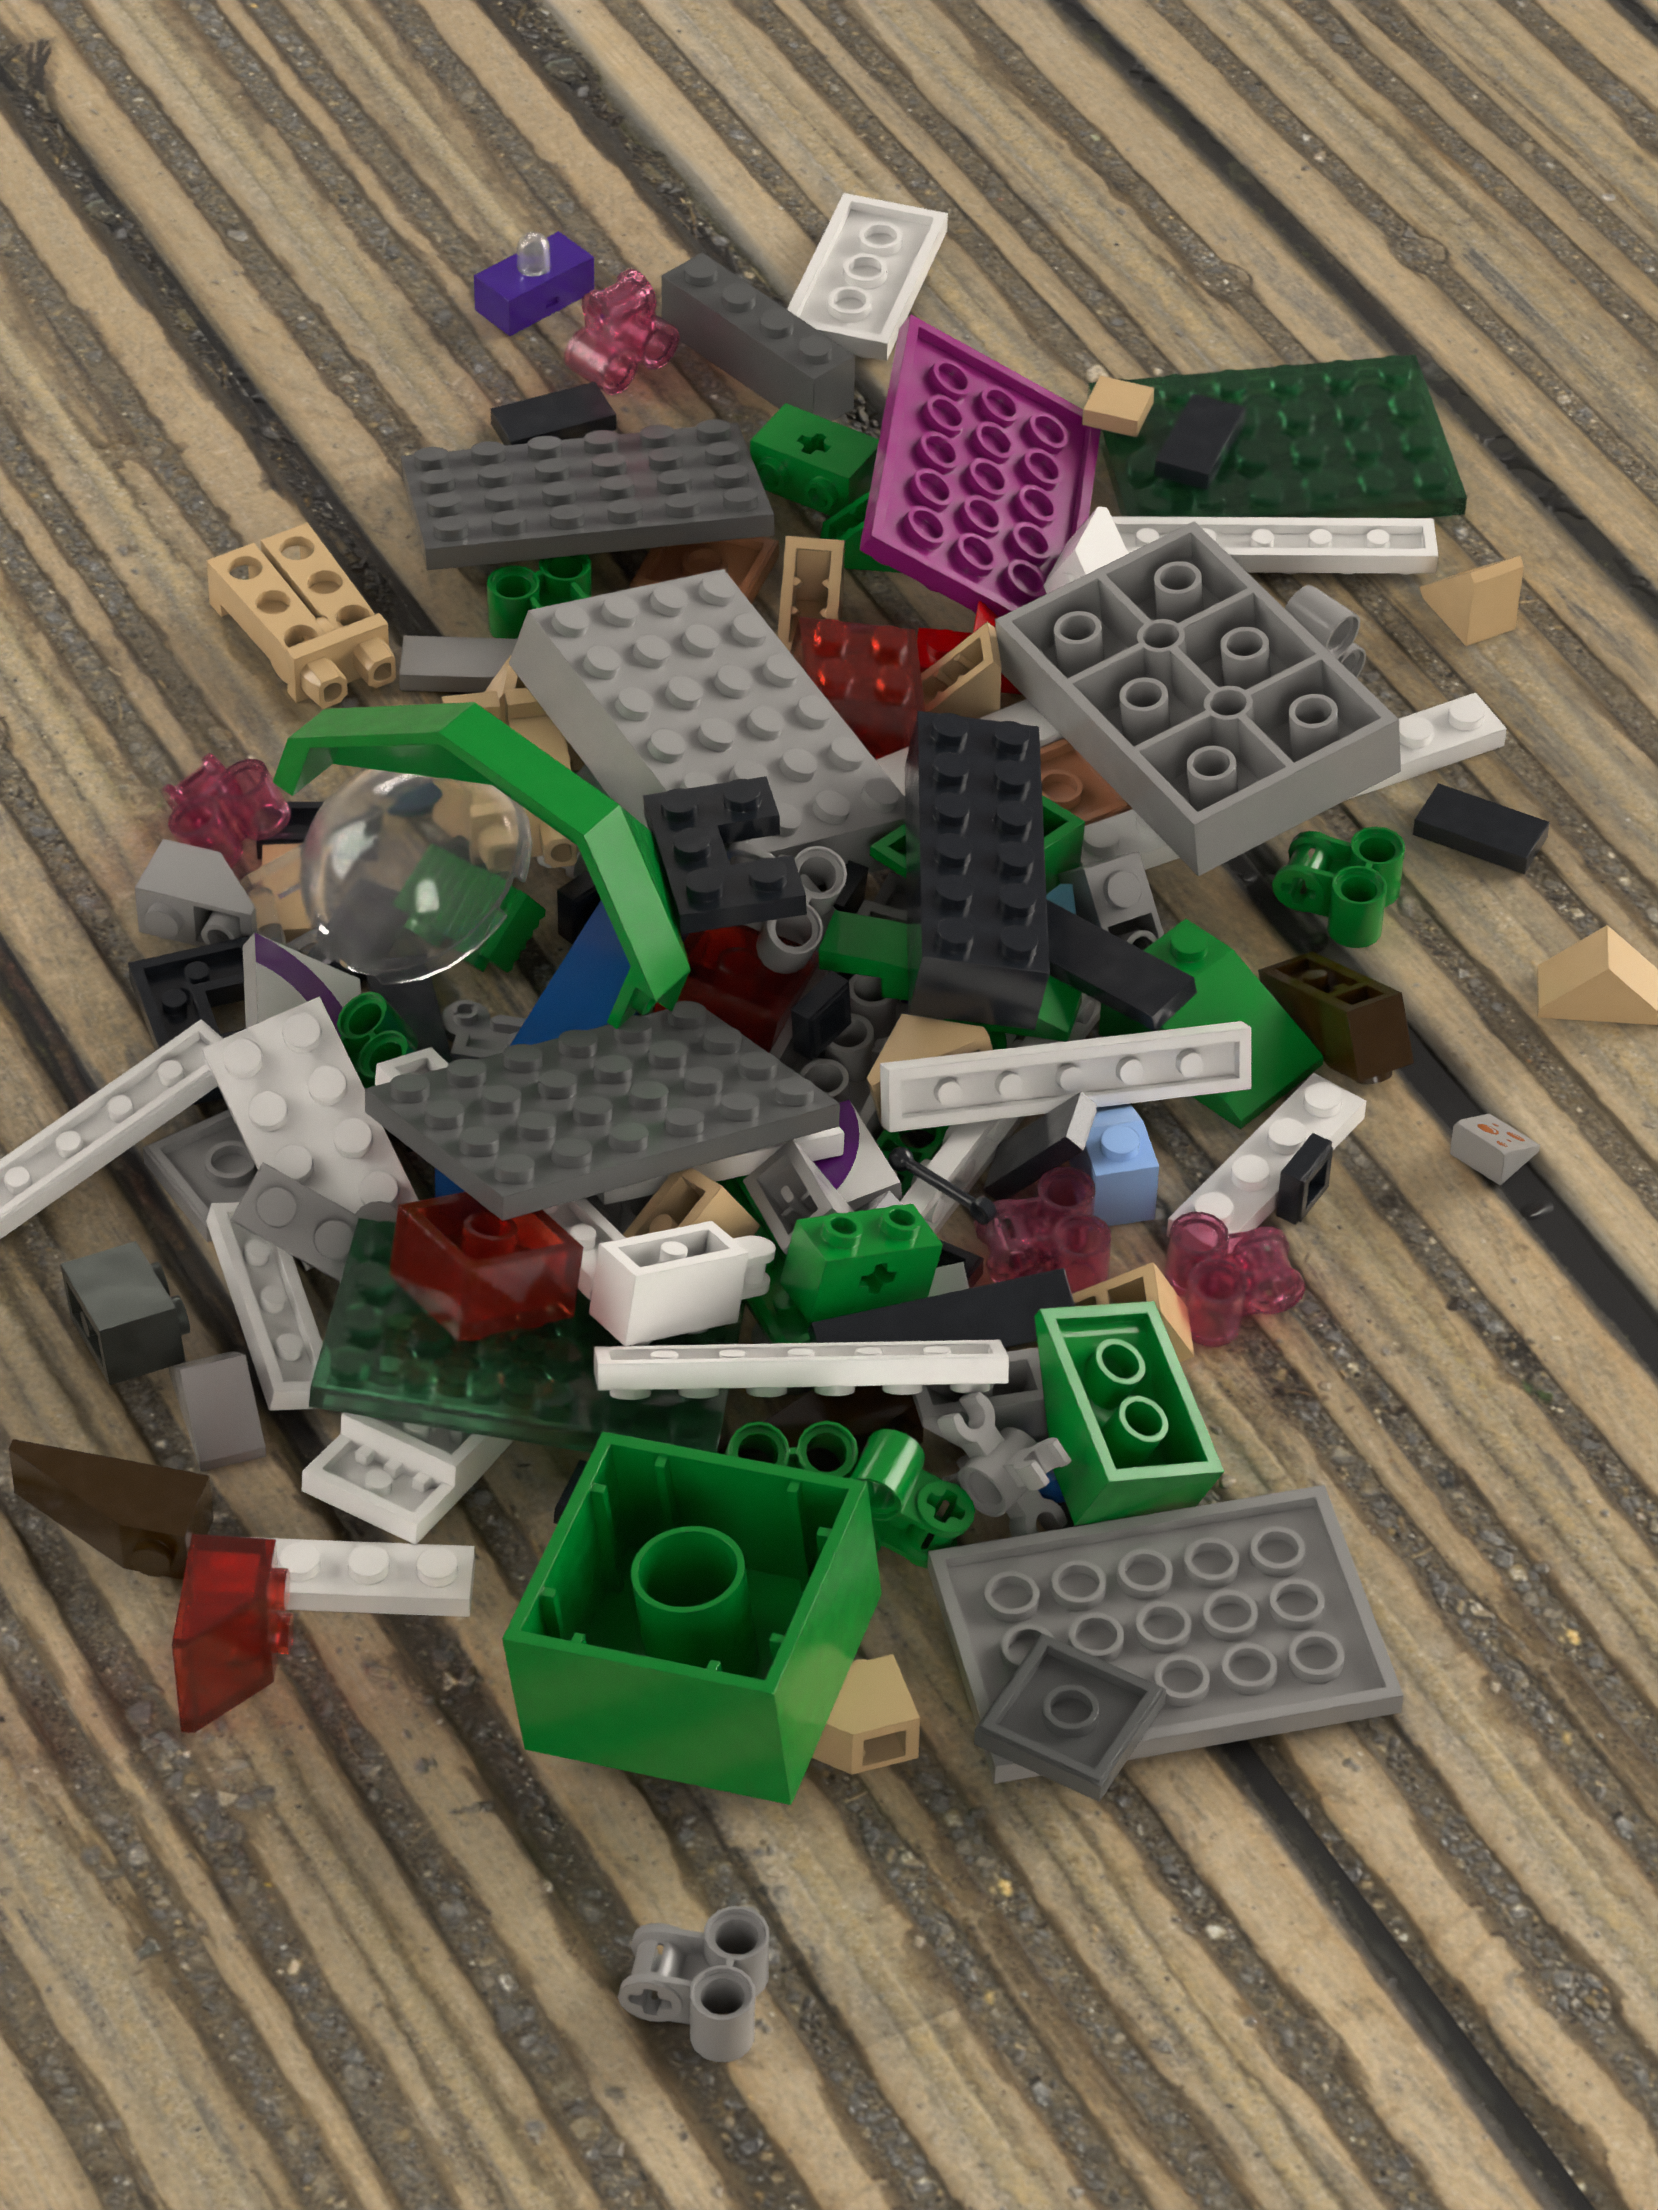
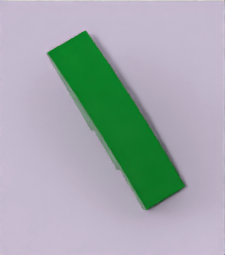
(879, 950)

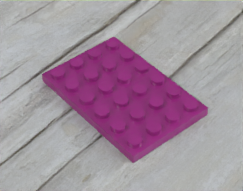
(975, 474)

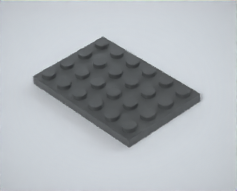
(585, 495)
(599, 1109)

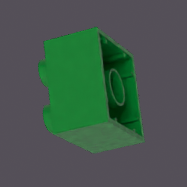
(694, 1617)

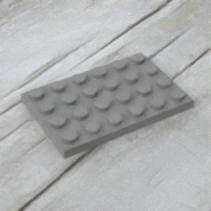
(1223, 1604)

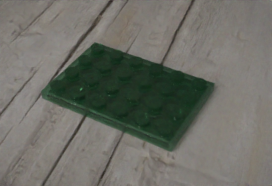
(1312, 445)
(519, 1384)

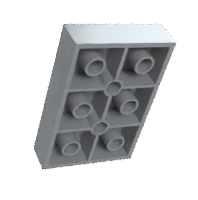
(697, 692)
(1198, 697)

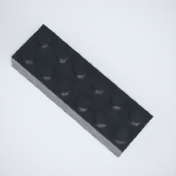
(975, 871)

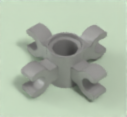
(1004, 1467)

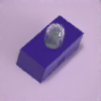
(533, 282)

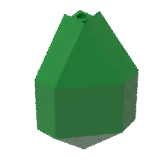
(477, 747)

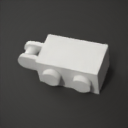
(676, 1281)

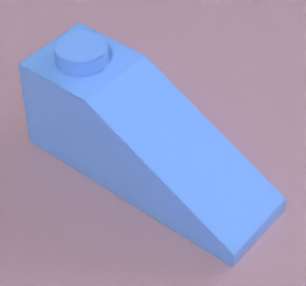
(1121, 1166)

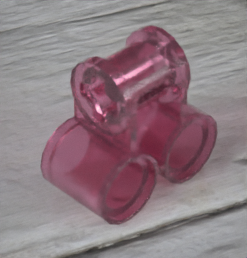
(620, 334)
(224, 806)
(1050, 1232)
(1228, 1275)

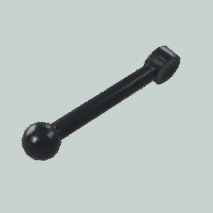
(981, 1209)

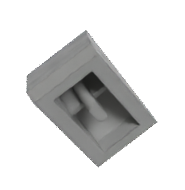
(792, 1189)
(219, 1409)

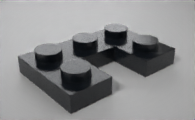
(701, 883)
(183, 988)

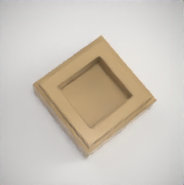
(1118, 406)

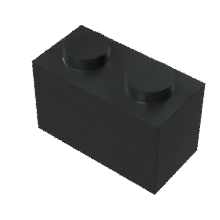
(125, 1312)

